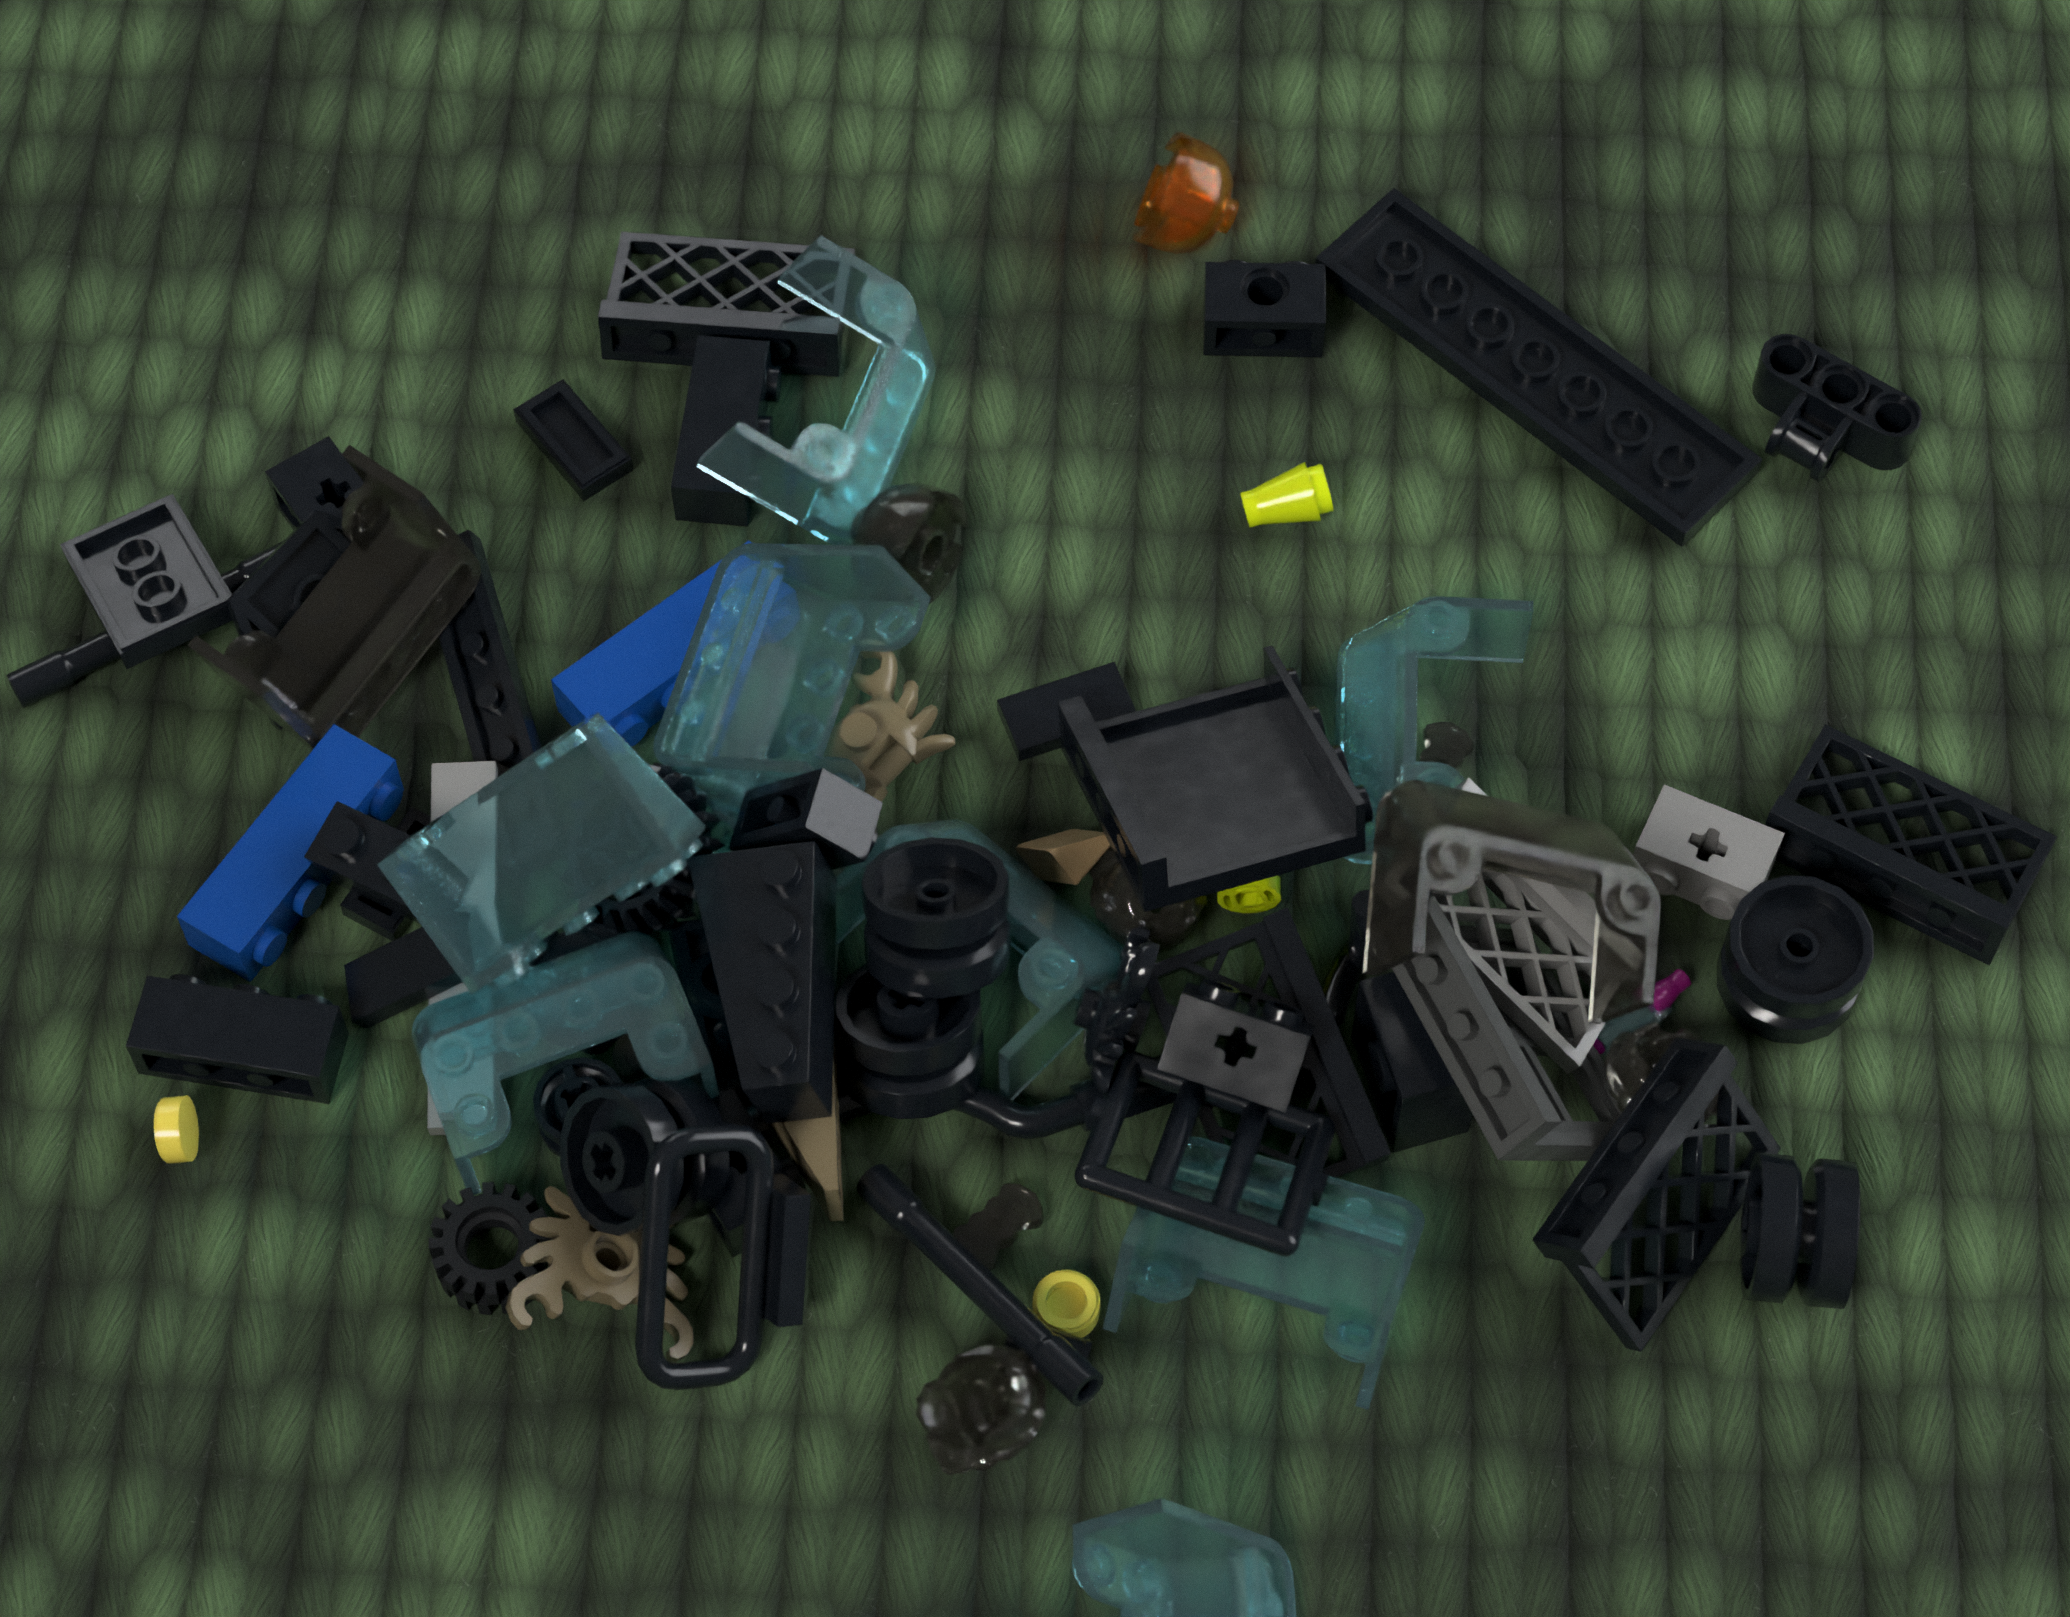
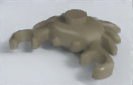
(881, 732)
(592, 1269)

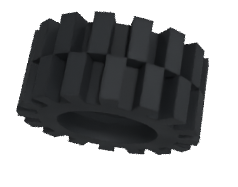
(466, 1220)

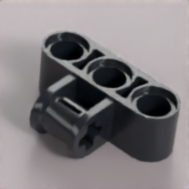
(1817, 429)

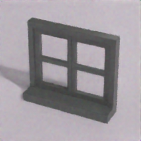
(1495, 1058)

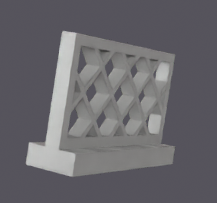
(1564, 923)

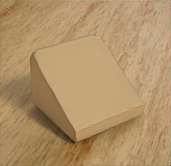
(1064, 855)

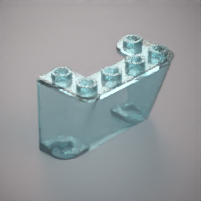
(541, 852)

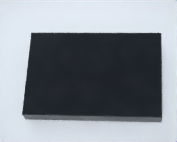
(149, 580)

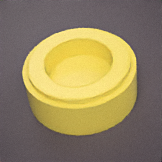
(176, 1129)
(1067, 1302)

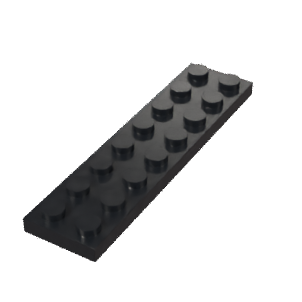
(1539, 367)

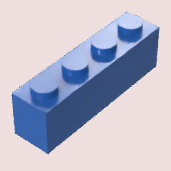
(635, 668)
(265, 880)

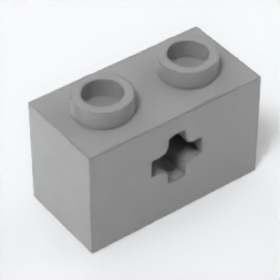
(1689, 829)

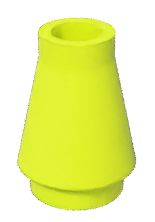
(1289, 497)

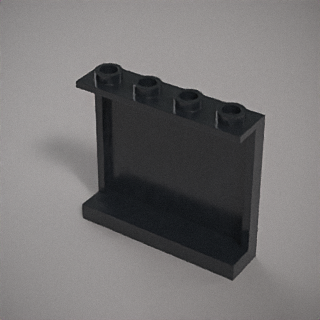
(1216, 787)

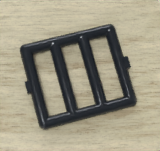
(1221, 1214)

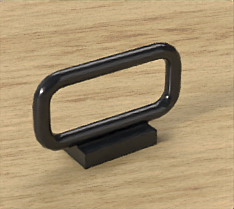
(770, 1255)

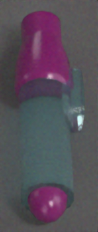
(1665, 994)

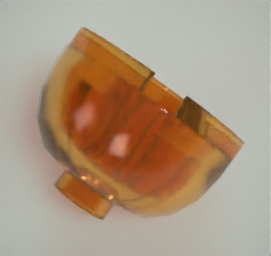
(1186, 198)

